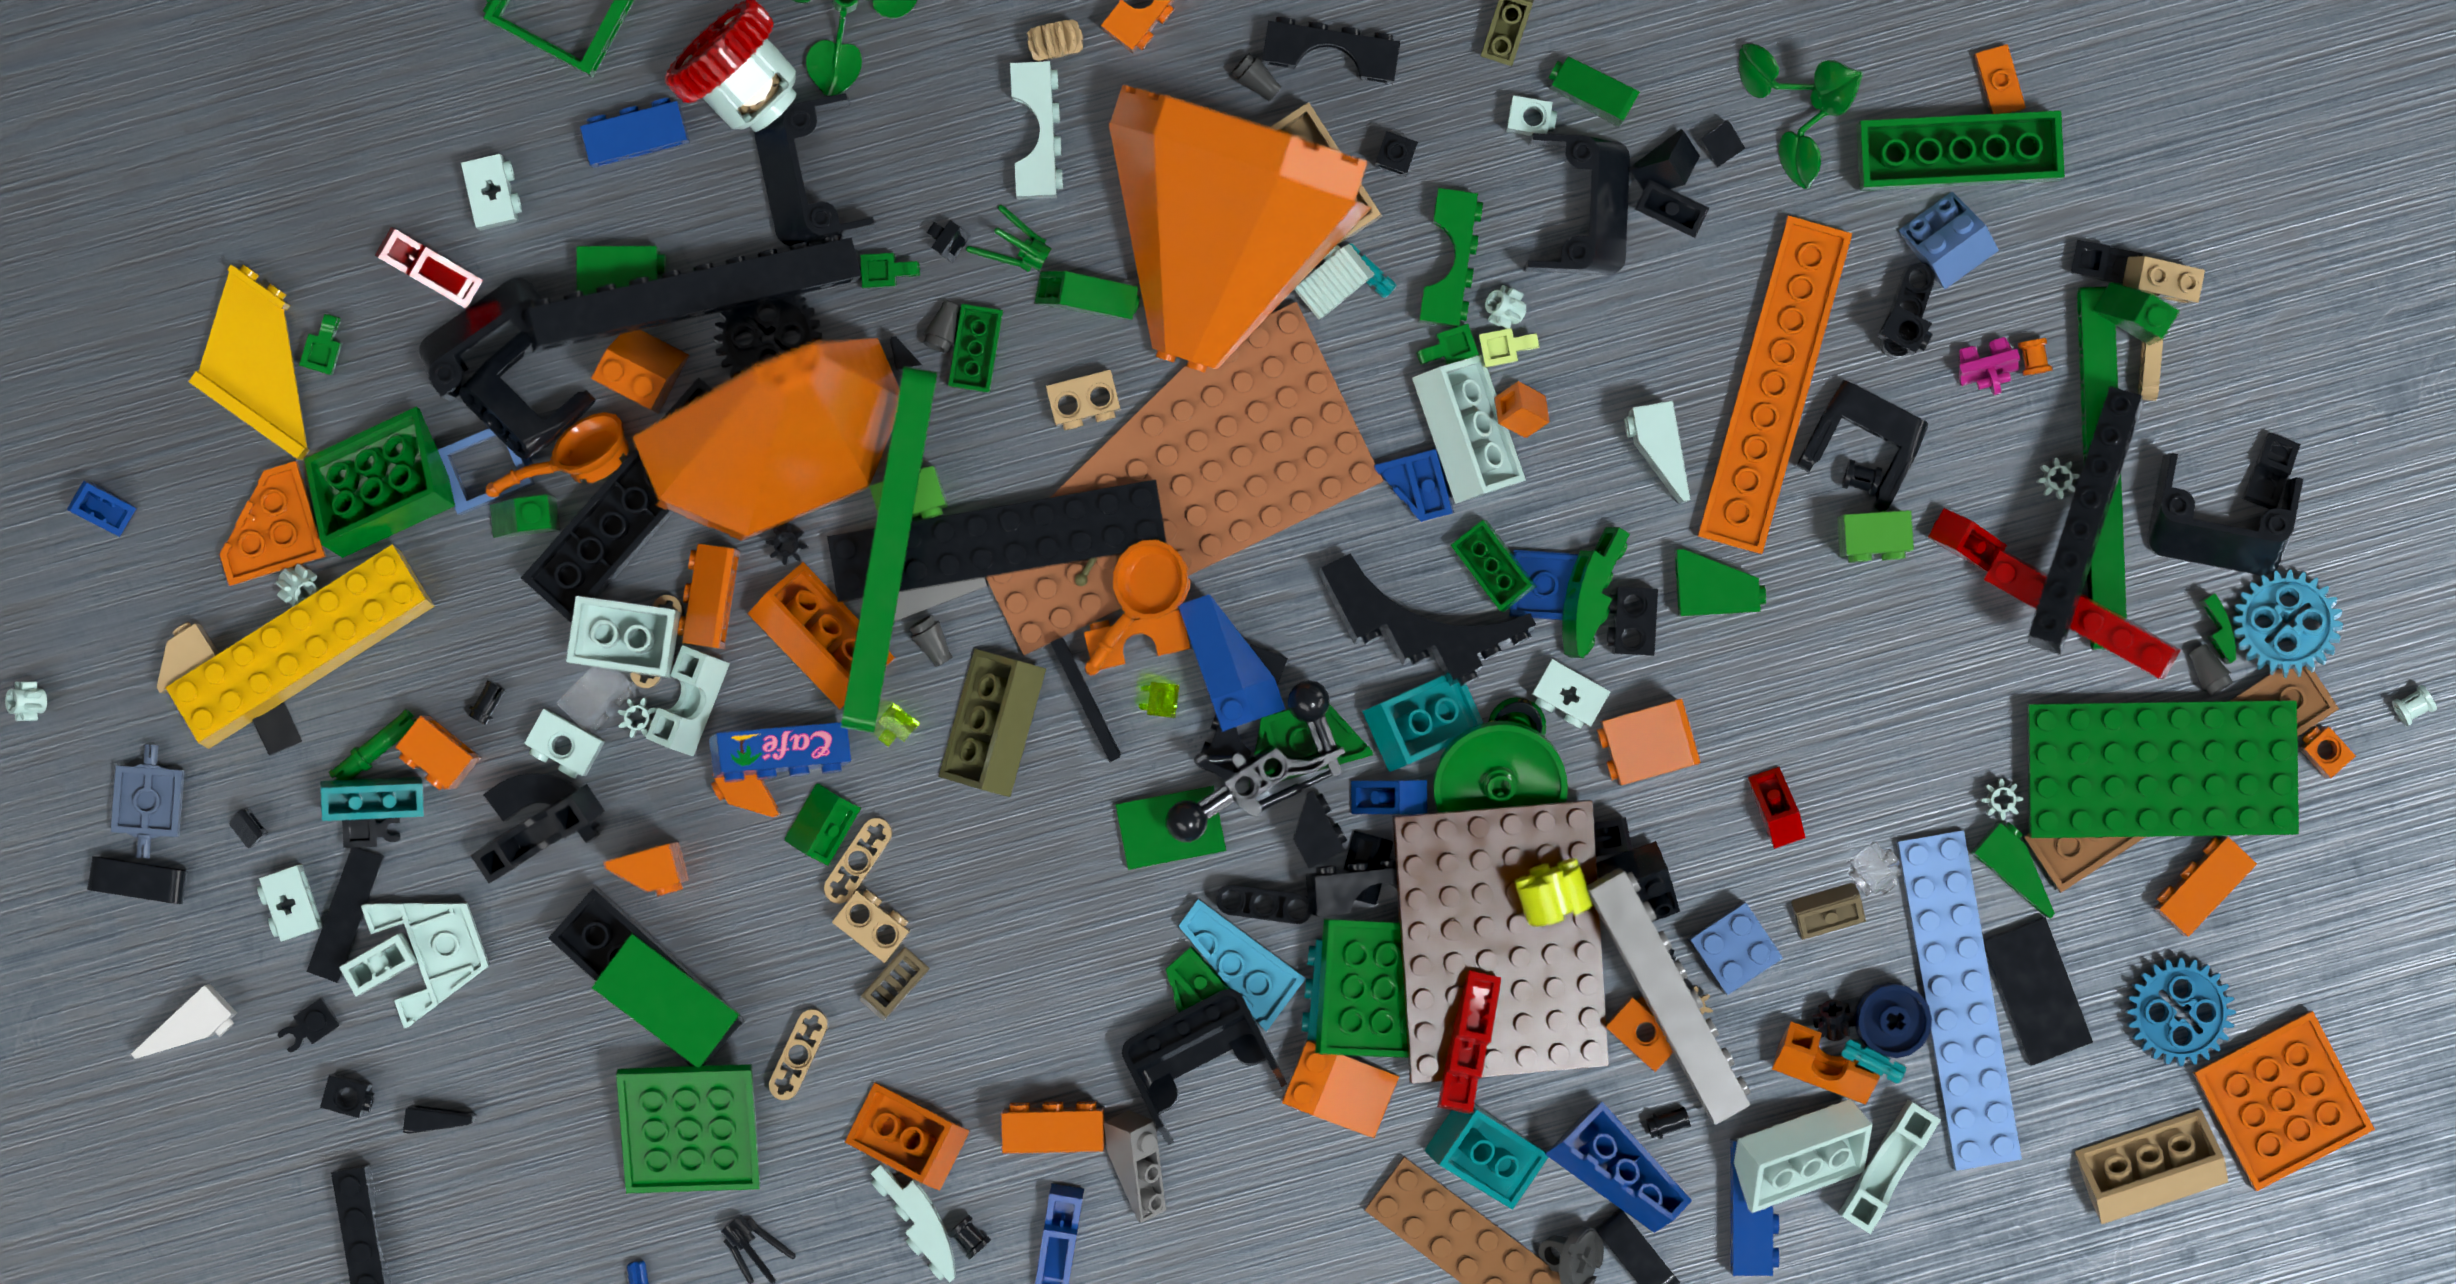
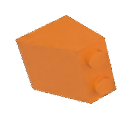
(640, 368)
(1648, 742)

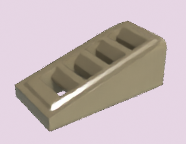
(873, 1004)

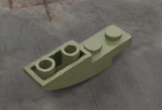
(1506, 30)

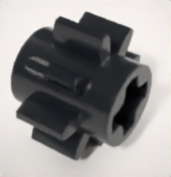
(796, 545)
(1834, 1020)

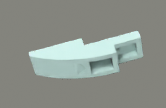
(928, 1230)

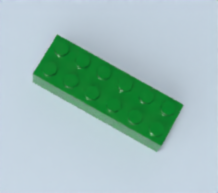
(1960, 150)

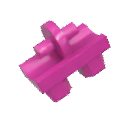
(1989, 370)

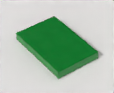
(1147, 837)

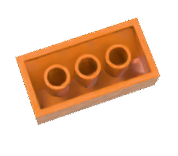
(811, 630)

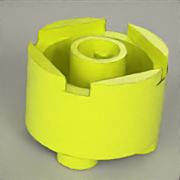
(1553, 892)

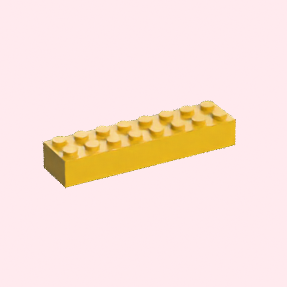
(299, 646)

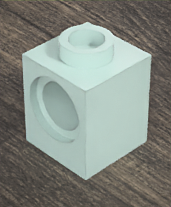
(1516, 121)

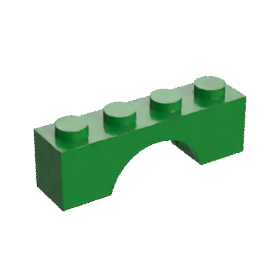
(1455, 215)

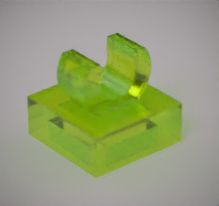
(1162, 699)
(897, 724)

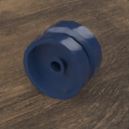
(1912, 1023)

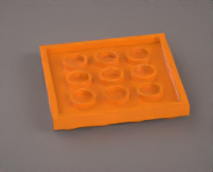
(2283, 1100)

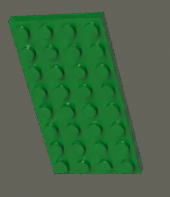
(2163, 769)

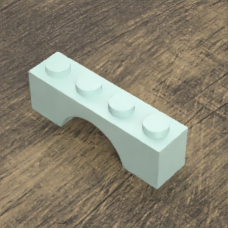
(1033, 87)
(1895, 1153)

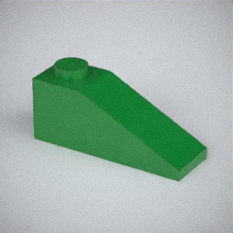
(2011, 861)

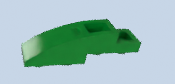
(1584, 602)

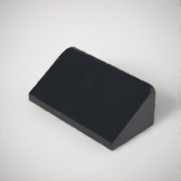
(1672, 208)
(277, 729)
(1371, 850)

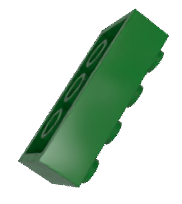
(975, 348)
(1493, 565)

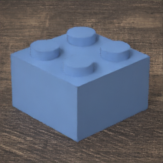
(1735, 948)

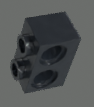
(1643, 622)

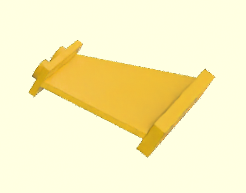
(251, 361)

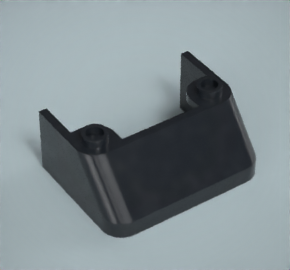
(792, 215)
(1605, 247)
(2182, 538)
(1190, 1041)

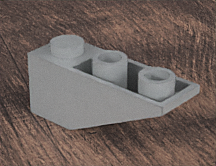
(1136, 1159)

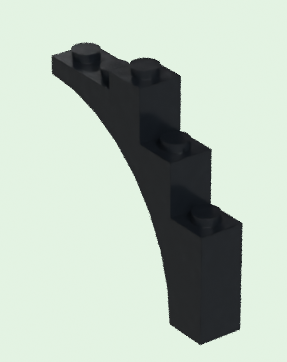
(1455, 647)

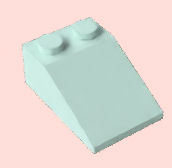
(1658, 441)
(623, 636)

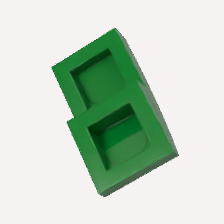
(2223, 636)

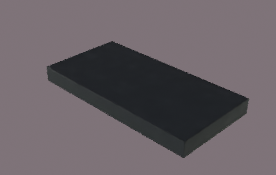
(2037, 991)

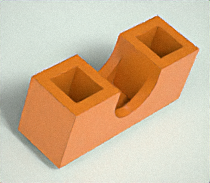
(1133, 26)
(1167, 633)
(1802, 1058)

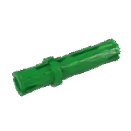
(362, 757)

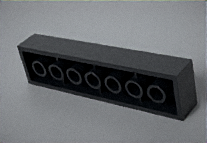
(604, 531)

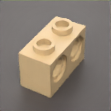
(2164, 279)
(1081, 390)
(867, 932)

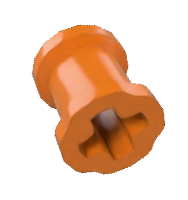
(2035, 357)

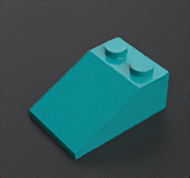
(1421, 721)
(1487, 1154)

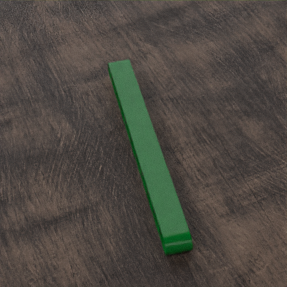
(2097, 374)
(889, 549)

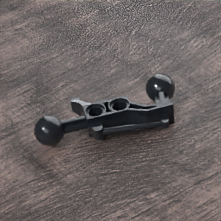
(1307, 703)

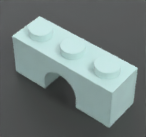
(684, 723)

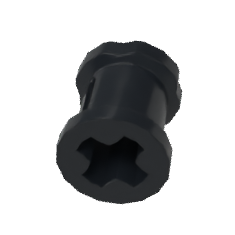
(1853, 470)
(969, 1237)

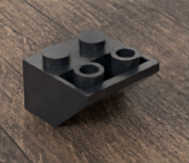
(1315, 834)
(1651, 874)

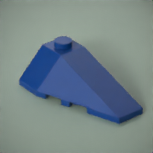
(1232, 671)

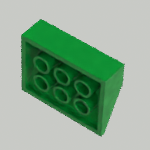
(377, 483)

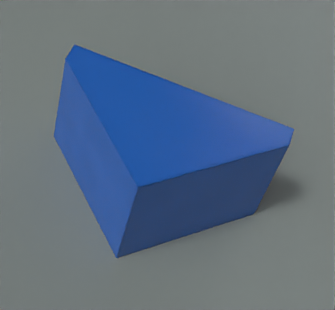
(101, 508)

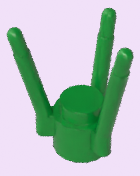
(1033, 252)

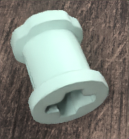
(2414, 705)

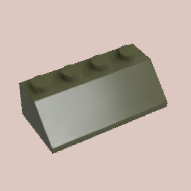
(992, 722)

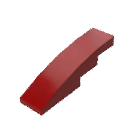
(1469, 1042)

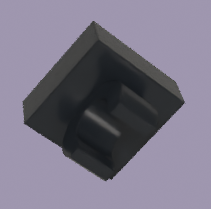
(948, 239)

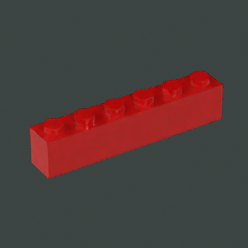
(2090, 617)

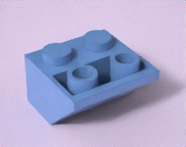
(1949, 239)

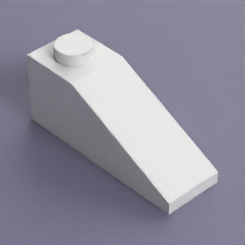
(197, 1019)

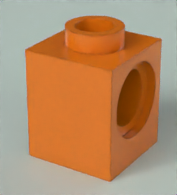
(2340, 755)

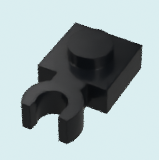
(365, 832)
(313, 1023)

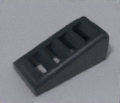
(427, 1118)

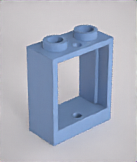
(462, 502)

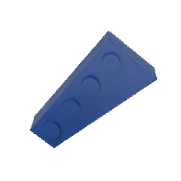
(1619, 1168)

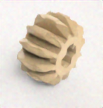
(1055, 40)

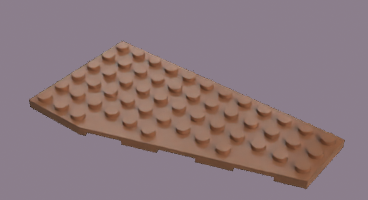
(1232, 465)

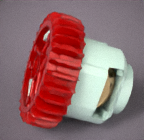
(736, 69)

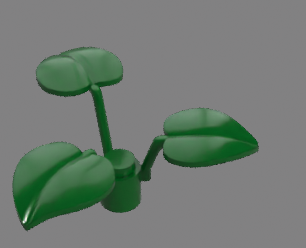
(836, 64)
(1831, 93)

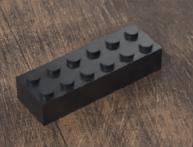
(597, 933)

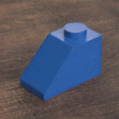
(1389, 797)

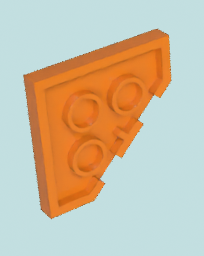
(273, 528)

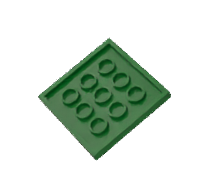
(1361, 990)
(688, 1128)

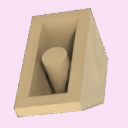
(184, 653)

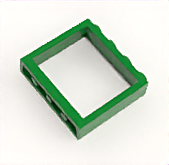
(597, 50)

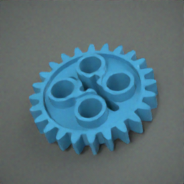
(2200, 990)

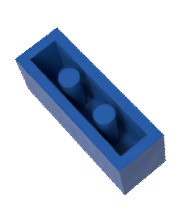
(634, 132)

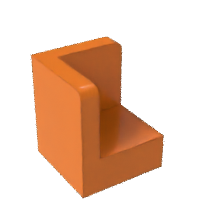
(1522, 409)

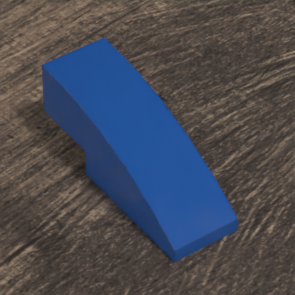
(1059, 1234)

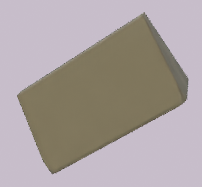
(1828, 911)

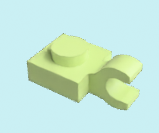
(1502, 348)

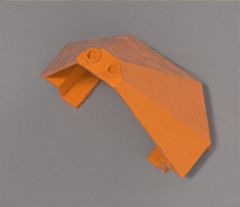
(1223, 219)
(776, 439)

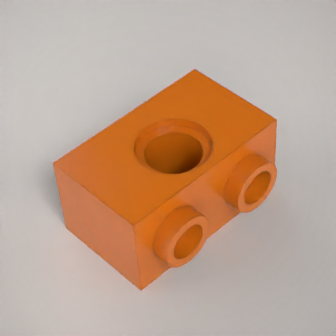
(1624, 1025)

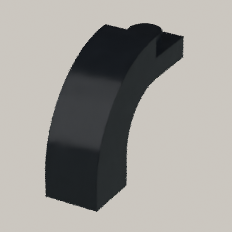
(527, 789)

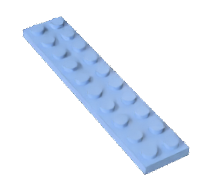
(1959, 1000)

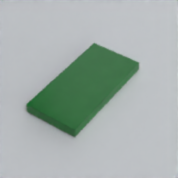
(665, 1001)

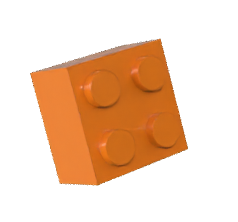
(437, 753)

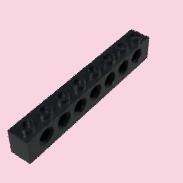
(2085, 520)

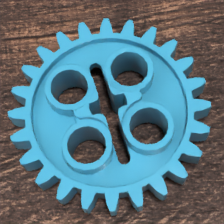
(2266, 603)

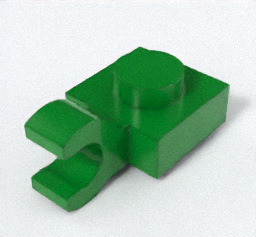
(882, 270)
(1452, 345)
(321, 351)

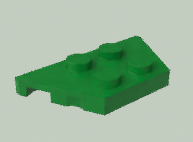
(1295, 740)

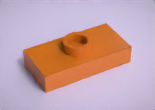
(2000, 80)

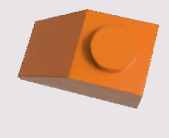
(747, 794)

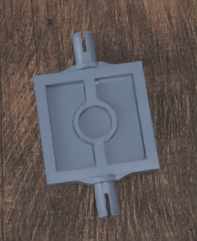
(147, 801)

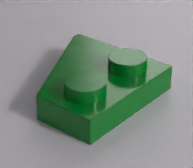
(1192, 979)

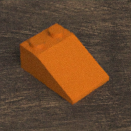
(1340, 1090)
(907, 1136)

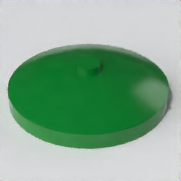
(1499, 768)

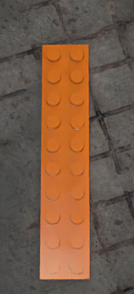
(1774, 385)

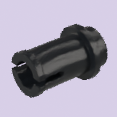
(486, 703)
(1668, 1122)

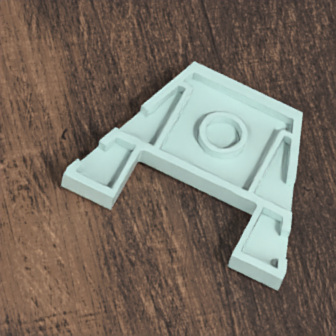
(443, 944)

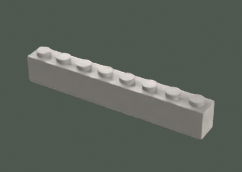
(1668, 996)

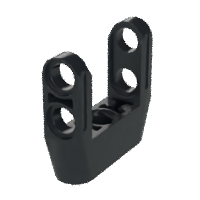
(507, 413)
(1877, 418)

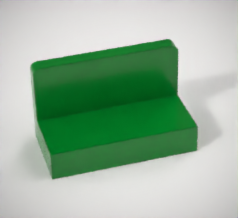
(822, 824)

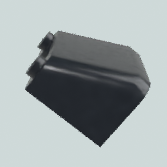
(443, 348)

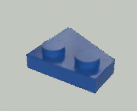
(1419, 484)

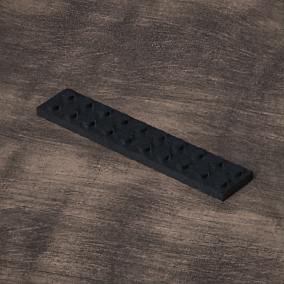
(1008, 538)

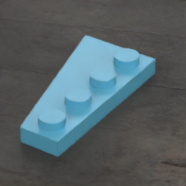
(1242, 963)

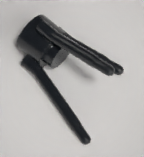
(739, 1235)

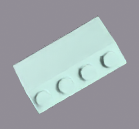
(1465, 429)
(1802, 1154)

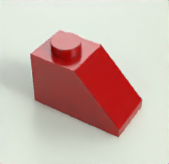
(1966, 539)
(1777, 807)

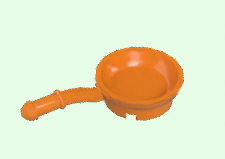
(584, 451)
(1148, 585)

